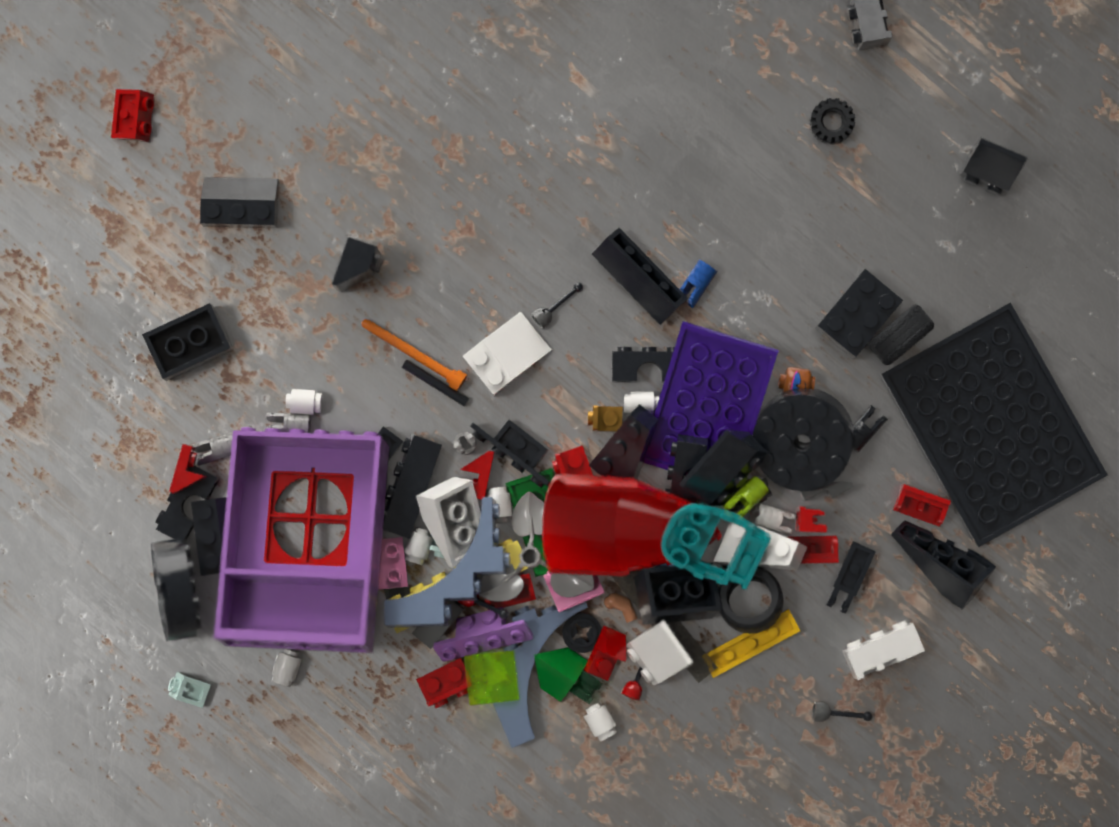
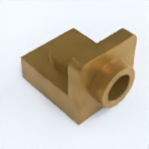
(605, 418)

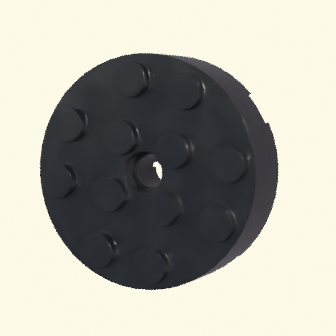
(801, 464)
(175, 589)

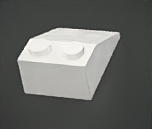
(506, 353)
(451, 516)
(658, 653)

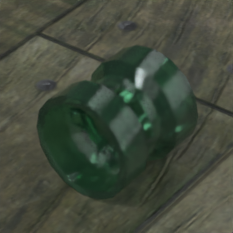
(586, 687)

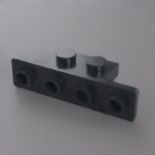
(518, 446)

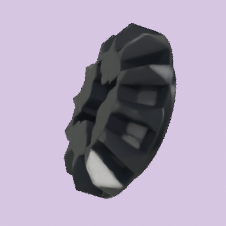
(569, 631)

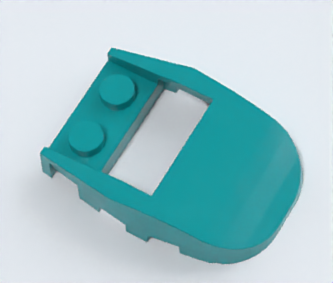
(690, 533)

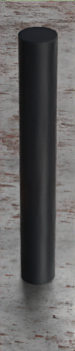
(435, 383)

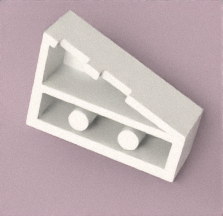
(780, 552)
(882, 649)

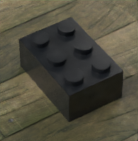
(859, 314)
(187, 342)
(675, 595)

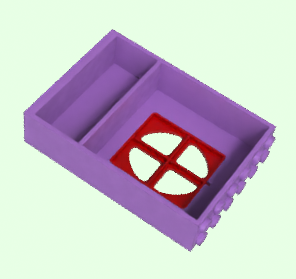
(301, 601)

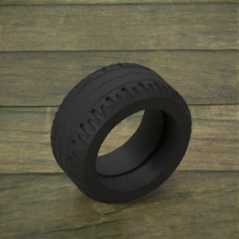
(901, 334)
(759, 623)

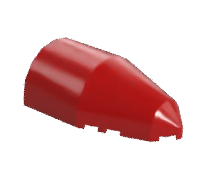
(606, 524)

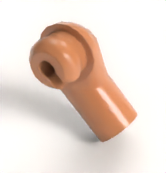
(621, 603)

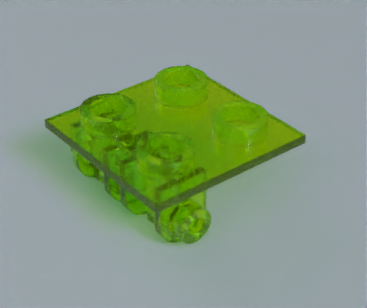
(491, 677)

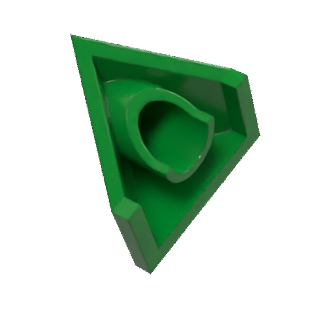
(558, 671)

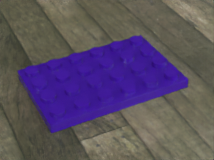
(708, 389)

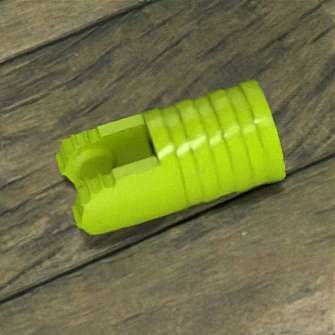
(748, 495)

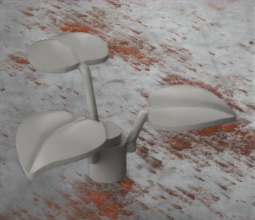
(528, 521)

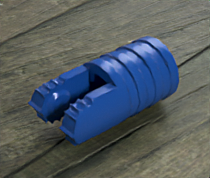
(700, 278)

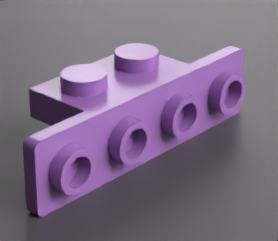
(481, 633)

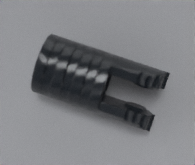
(862, 432)

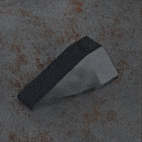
(951, 570)

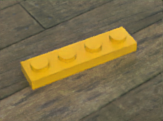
(748, 645)

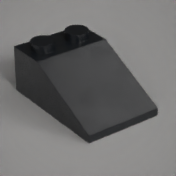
(992, 166)

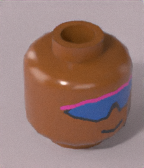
(796, 378)

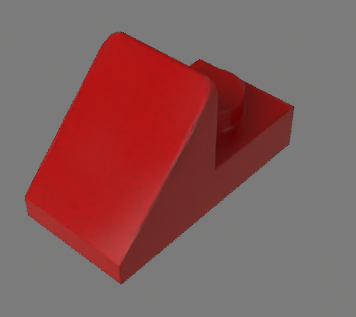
(481, 466)
(182, 477)
(607, 650)

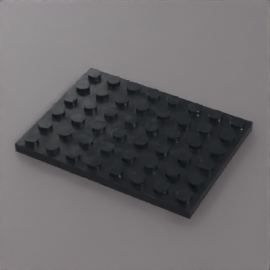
(994, 425)

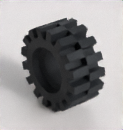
(843, 110)

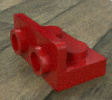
(132, 115)
(572, 462)
(444, 683)

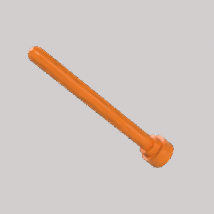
(453, 377)

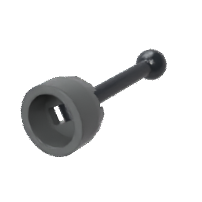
(543, 316)
(822, 712)

